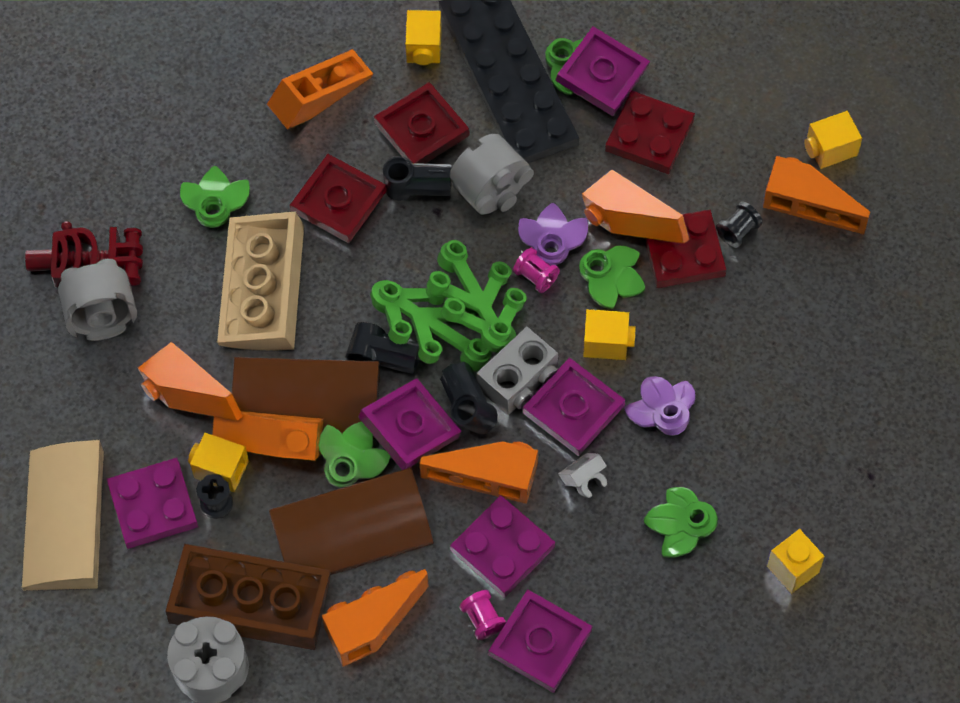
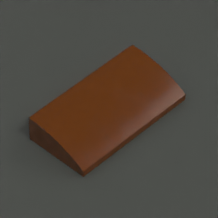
(306, 388)
(354, 524)
(256, 594)

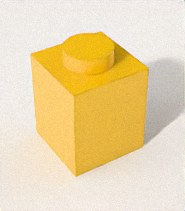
(423, 37)
(833, 140)
(608, 334)
(218, 457)
(795, 561)

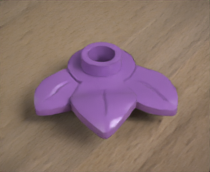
(553, 231)
(660, 402)

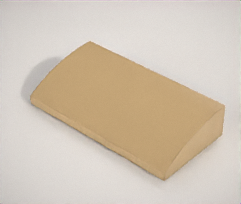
(261, 282)
(63, 517)

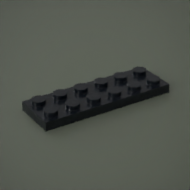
(510, 76)

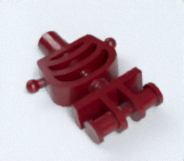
(53, 259)

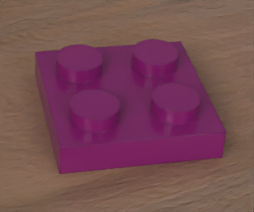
(602, 71)
(573, 406)
(409, 424)
(152, 503)
(502, 546)
(540, 641)

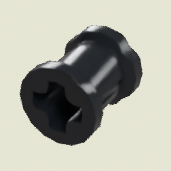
(739, 224)
(206, 491)

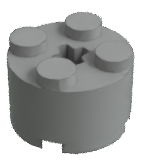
(490, 175)
(96, 300)
(227, 663)

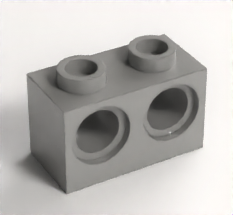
(510, 366)

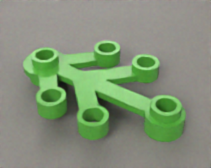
(393, 299)
(494, 331)

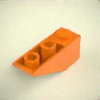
(366, 623)

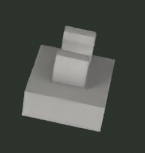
(582, 471)

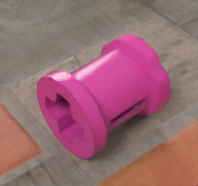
(536, 270)
(482, 614)

